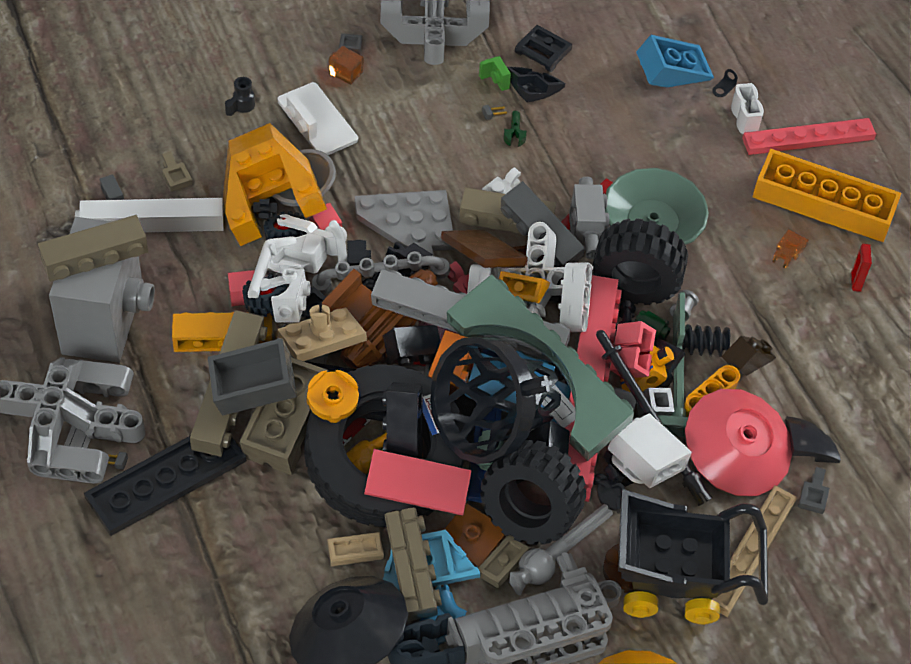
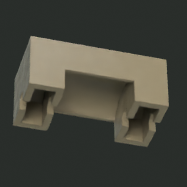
(280, 427)

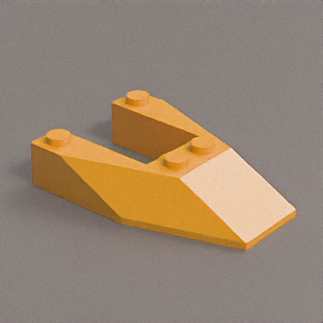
(260, 167)

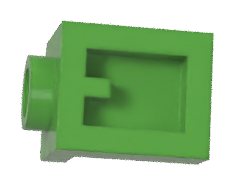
(497, 71)

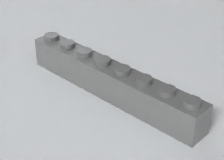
(431, 303)

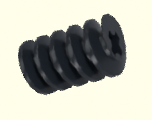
(707, 340)

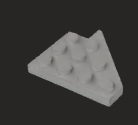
(408, 217)

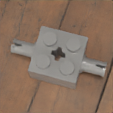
(588, 214)

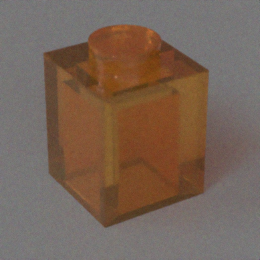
(346, 65)

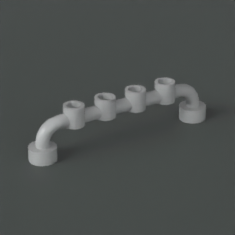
(367, 268)

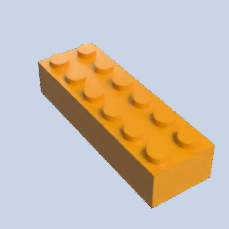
(826, 195)

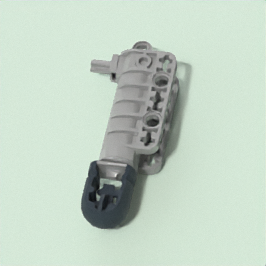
(519, 627)

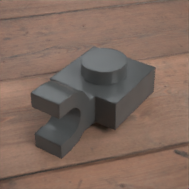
(813, 494)

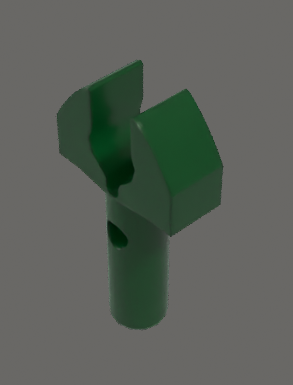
(515, 130)

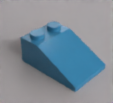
(673, 62)

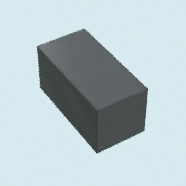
(111, 188)

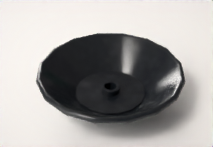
(349, 623)

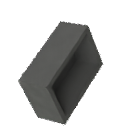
(252, 377)

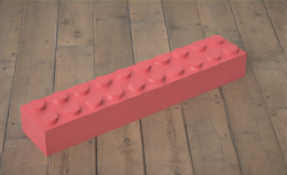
(602, 316)

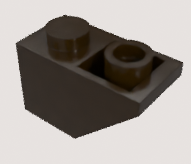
(749, 354)

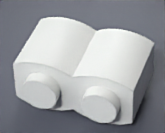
(747, 108)

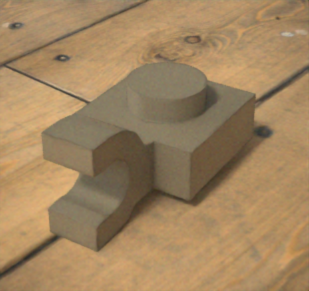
(175, 174)

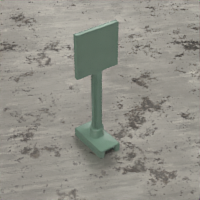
(677, 421)

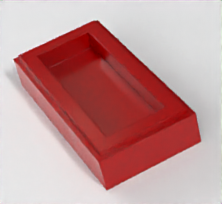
(861, 267)

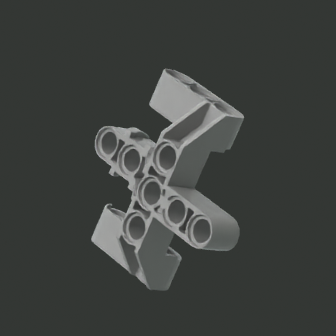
(433, 28)
(63, 377)

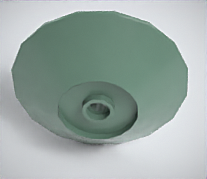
(658, 197)

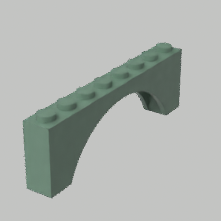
(496, 311)

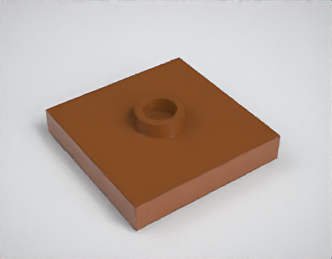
(475, 534)

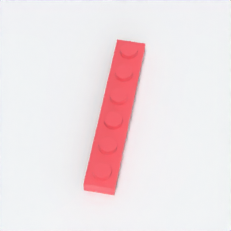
(809, 136)

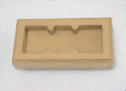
(355, 549)

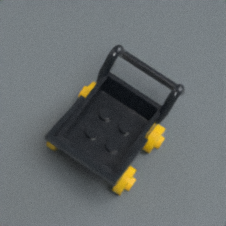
(682, 556)

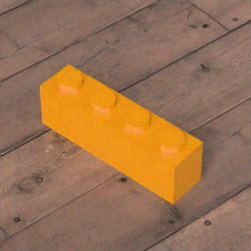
(205, 331)

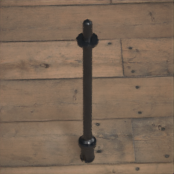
(690, 478)

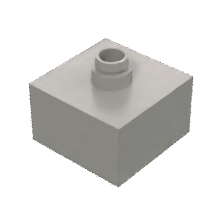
(98, 305)

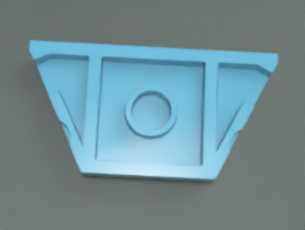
(448, 561)

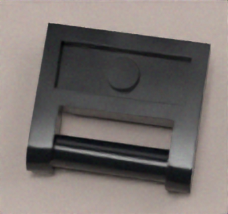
(546, 43)

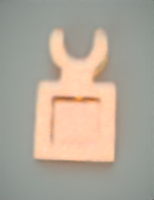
(790, 247)

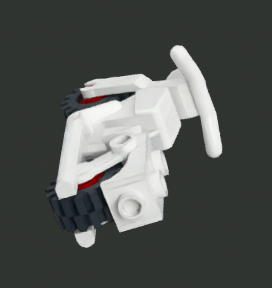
(289, 250)

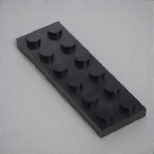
(158, 483)

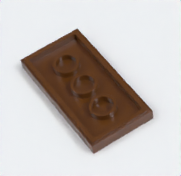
(484, 248)

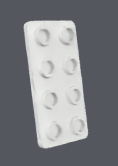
(317, 119)

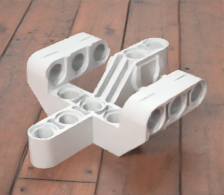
(574, 287)

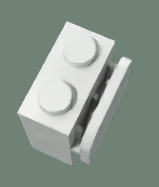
(648, 452)

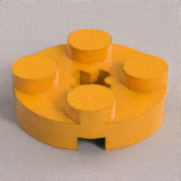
(333, 409)

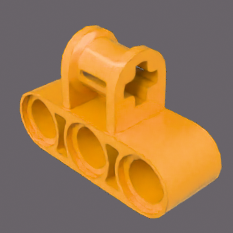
(712, 384)

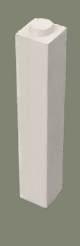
(160, 214)

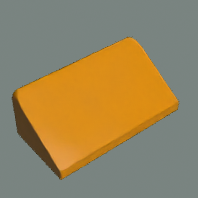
(526, 287)

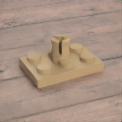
(322, 333)

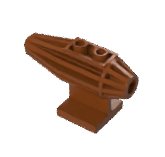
(373, 319)

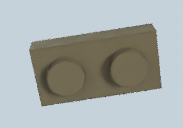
(502, 561)

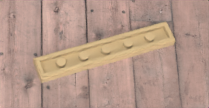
(746, 556)

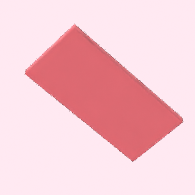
(418, 482)

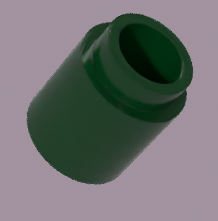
(655, 322)

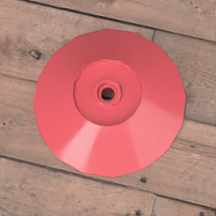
(723, 451)

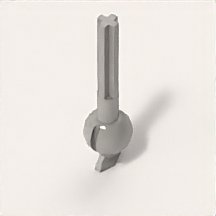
(538, 565)

